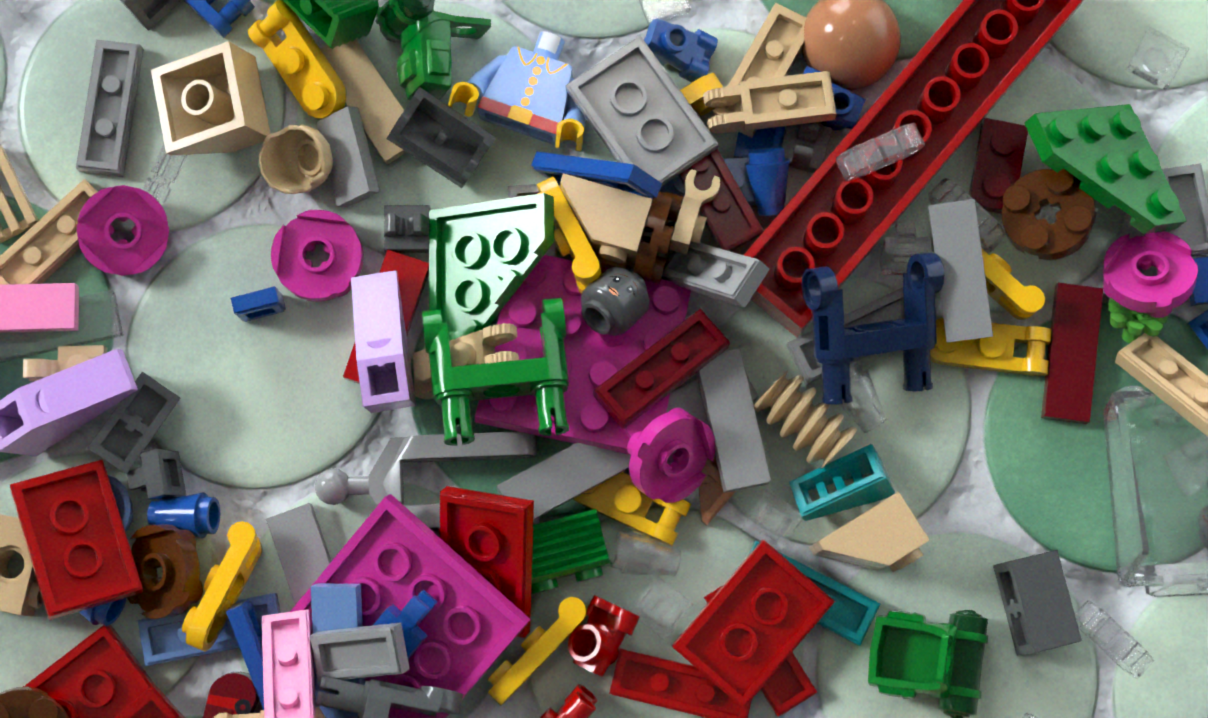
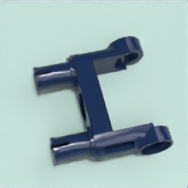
(913, 335)

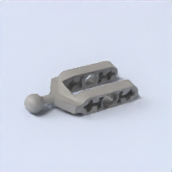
(386, 477)

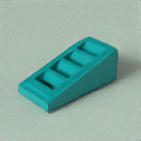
(861, 492)

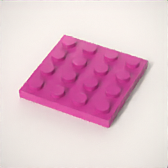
(589, 356)
(397, 559)

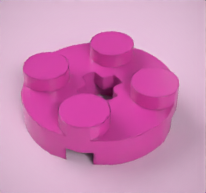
(302, 236)
(122, 257)
(1143, 293)
(654, 445)

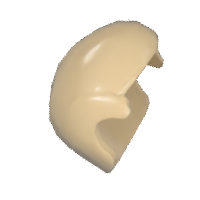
(295, 159)

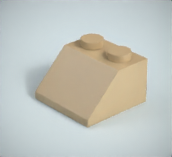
(211, 102)
(609, 218)
(876, 538)

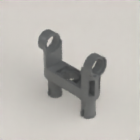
(377, 697)

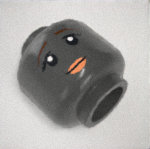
(614, 301)

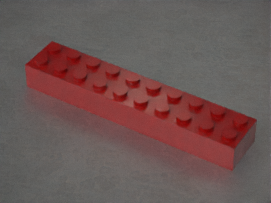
(947, 96)

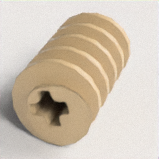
(804, 419)

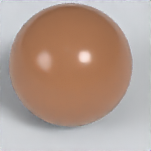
(851, 40)

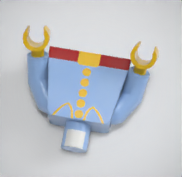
(526, 93)

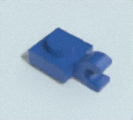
(410, 618)

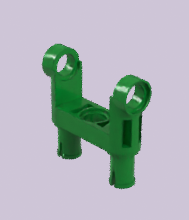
(460, 385)

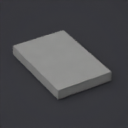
(641, 113)

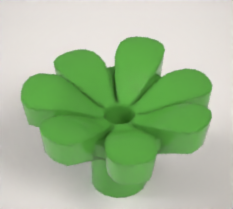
(1134, 322)

